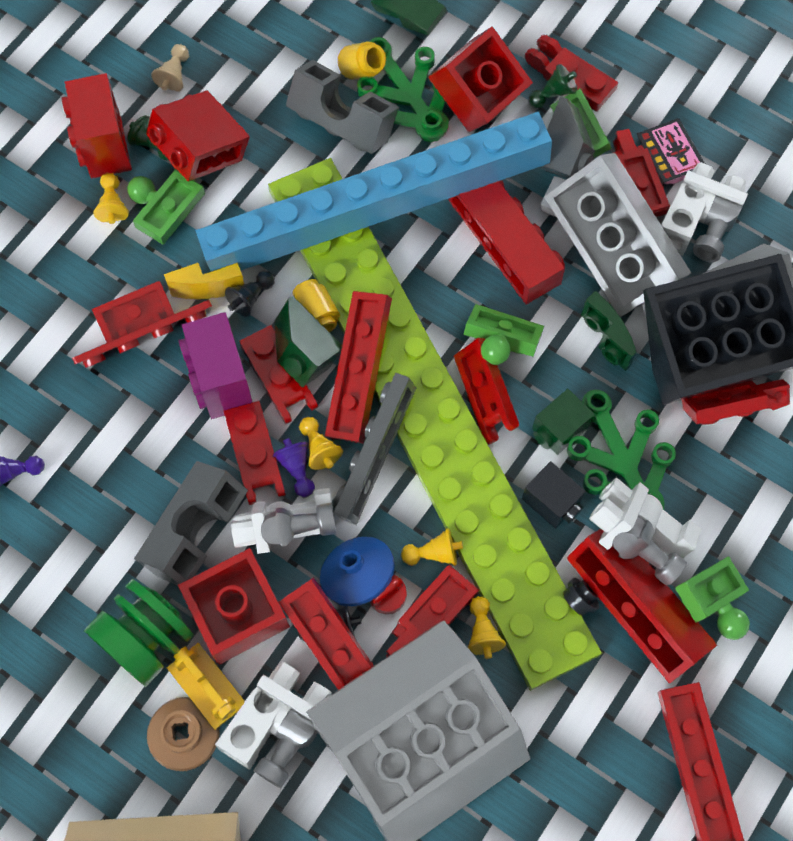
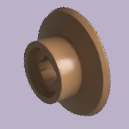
(181, 754)

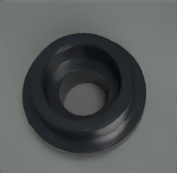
(581, 597)

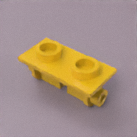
(205, 685)

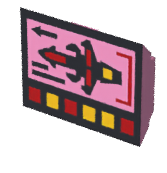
(671, 150)

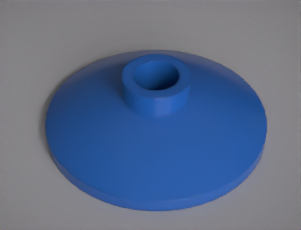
(360, 582)

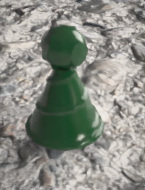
(559, 84)
(138, 136)

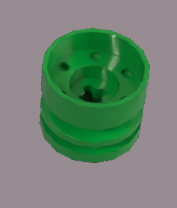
(139, 631)

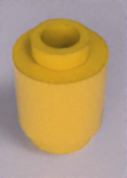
(361, 60)
(317, 302)

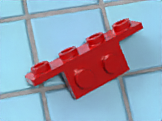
(135, 316)

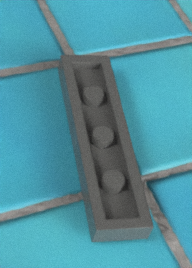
(379, 438)

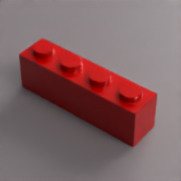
(511, 240)
(643, 607)

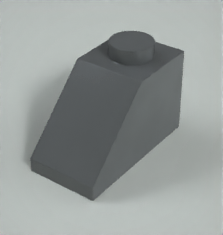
(570, 141)

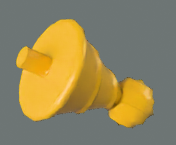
(110, 205)
(321, 450)
(438, 549)
(485, 637)

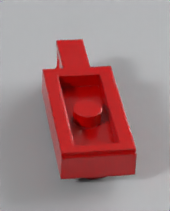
(642, 171)
(737, 401)
(440, 601)

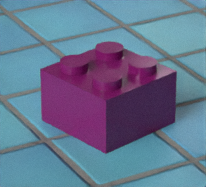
(214, 365)

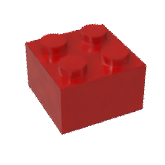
(480, 79)
(96, 126)
(233, 606)

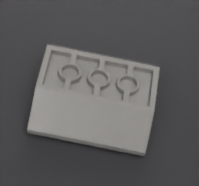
(421, 734)

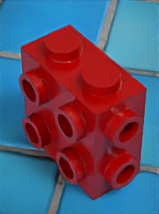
(197, 135)

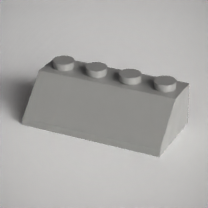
(616, 232)

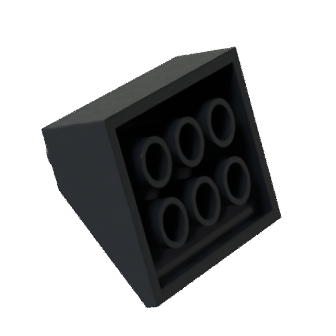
(720, 328)

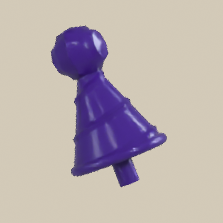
(294, 460)
(12, 468)

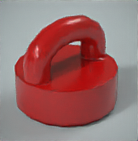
(392, 598)

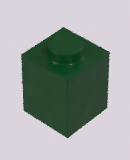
(561, 422)

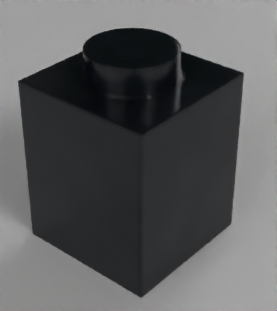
(554, 495)

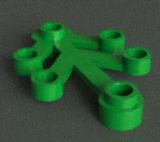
(410, 93)
(622, 460)

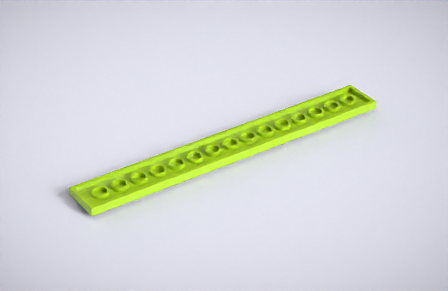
(455, 460)

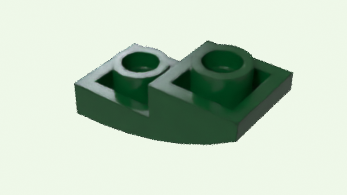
(414, 14)
(616, 340)

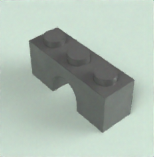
(317, 99)
(202, 497)

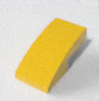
(193, 284)

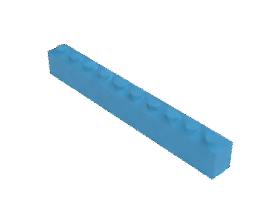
(377, 194)

